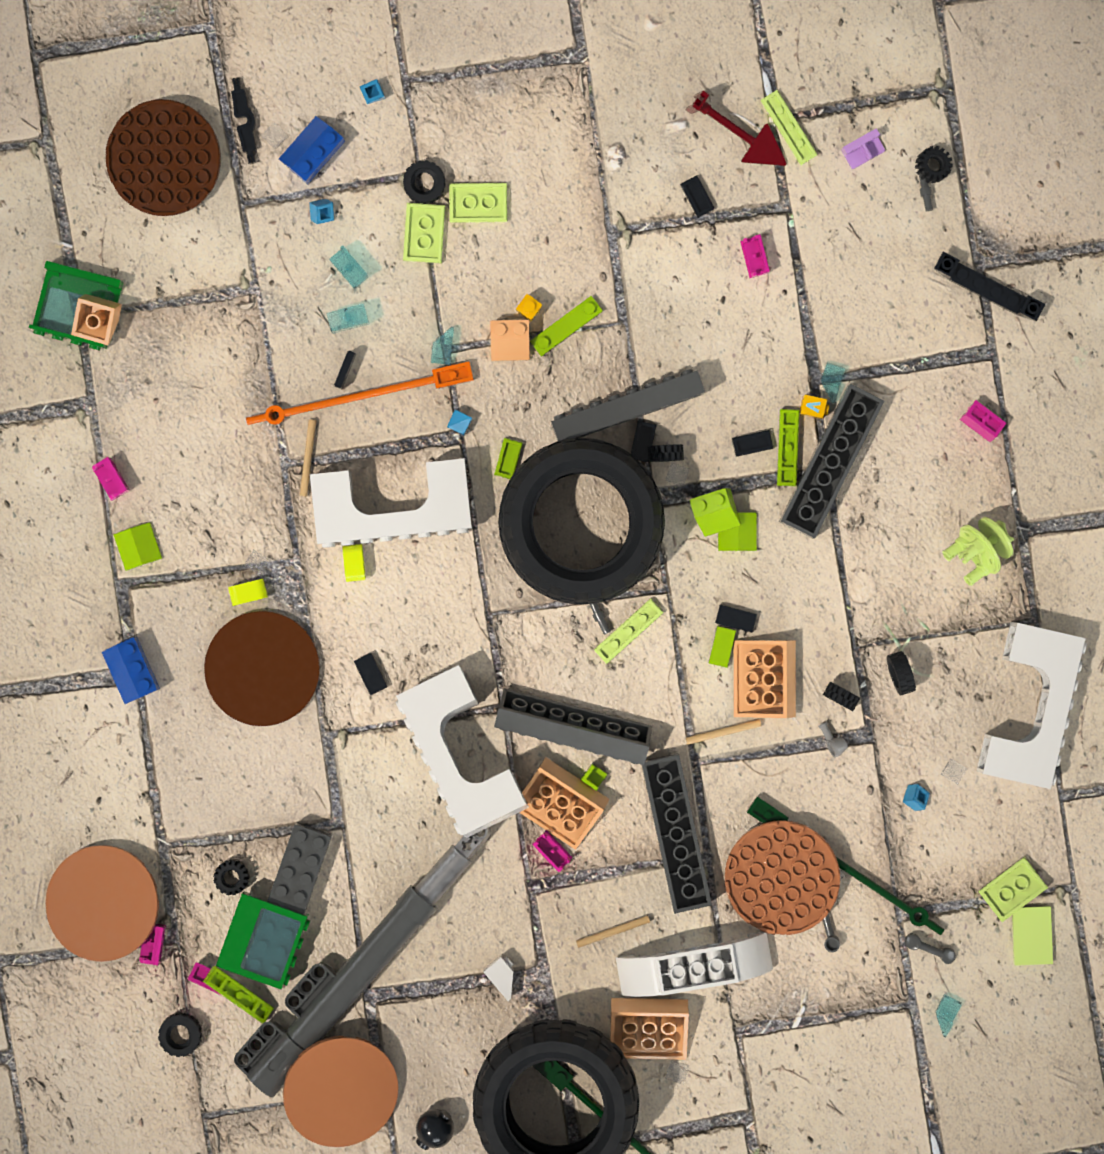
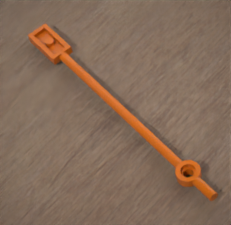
(441, 377)

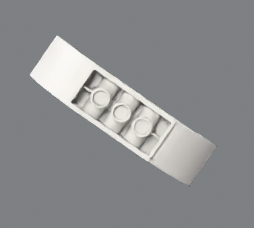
(695, 967)

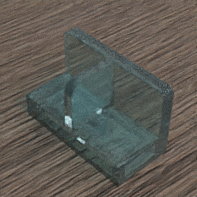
(349, 267)
(347, 318)

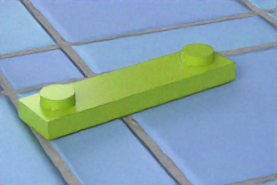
(566, 326)
(788, 447)
(238, 994)

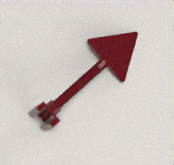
(762, 148)

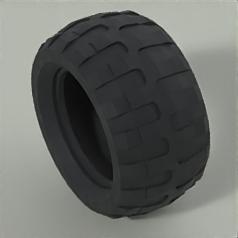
(595, 459)
(555, 1041)

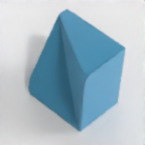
(372, 92)
(321, 211)
(459, 422)
(916, 797)

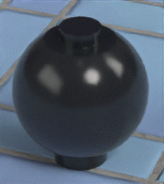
(434, 1129)

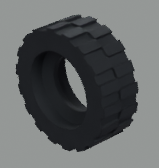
(424, 167)
(901, 673)
(165, 1034)

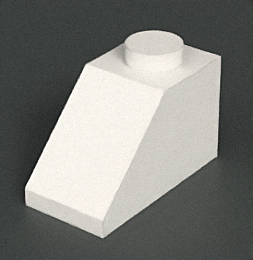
(501, 975)

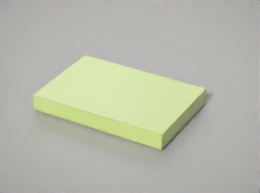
(478, 202)
(424, 233)
(1013, 889)
(1032, 936)

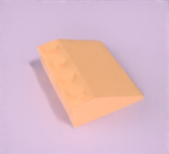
(765, 678)
(562, 803)
(650, 1027)

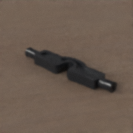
(246, 130)

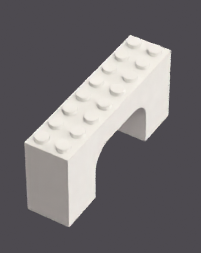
(341, 521)
(427, 713)
(1037, 755)

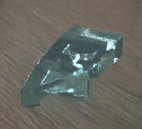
(442, 348)
(831, 380)
(946, 1013)

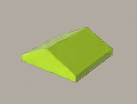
(741, 537)
(137, 546)

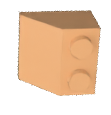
(96, 319)
(509, 340)

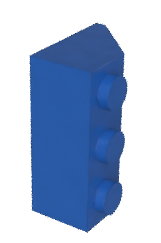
(312, 149)
(130, 670)

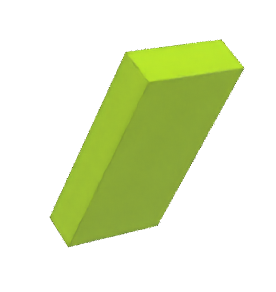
(508, 458)
(722, 646)

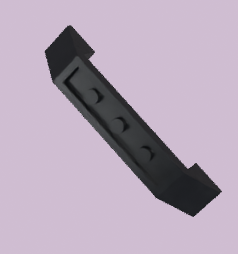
(987, 288)

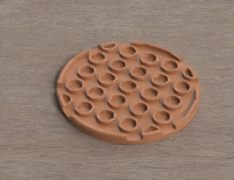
(782, 877)
(102, 903)
(340, 1091)

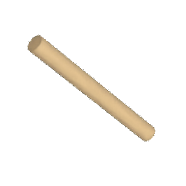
(307, 458)
(722, 732)
(613, 931)

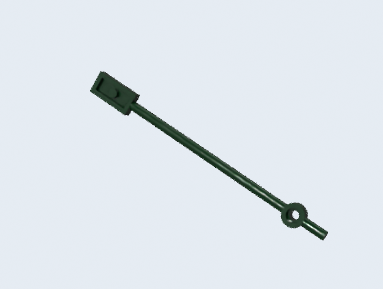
(765, 813)
(562, 1078)

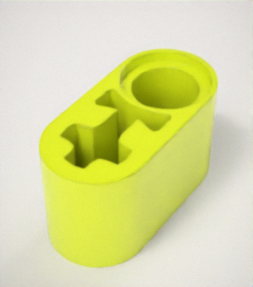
(354, 563)
(247, 592)

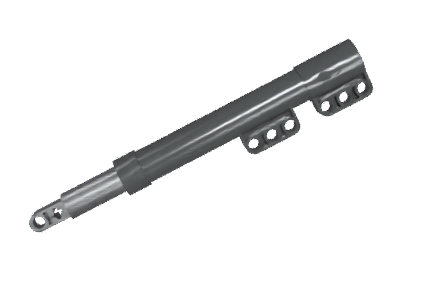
(337, 991)

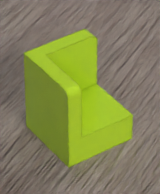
(593, 776)

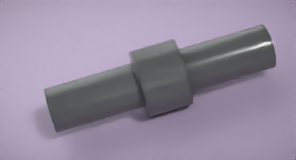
(926, 192)
(599, 616)

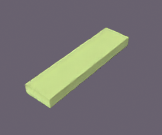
(788, 127)
(628, 631)

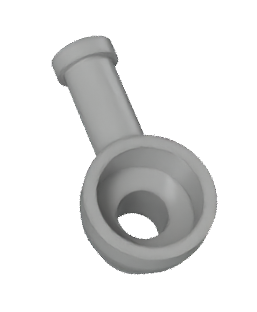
(835, 745)

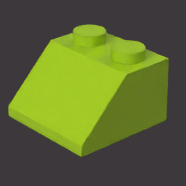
(715, 512)

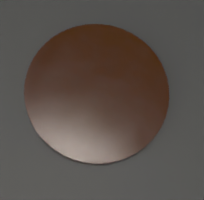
(163, 157)
(262, 668)

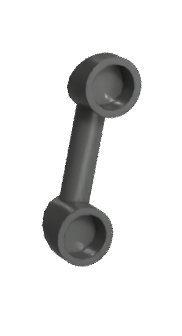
(832, 942)
(913, 942)

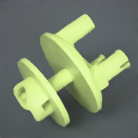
(981, 548)

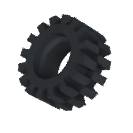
(941, 157)
(666, 453)
(841, 696)
(222, 885)

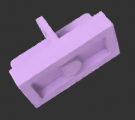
(863, 149)

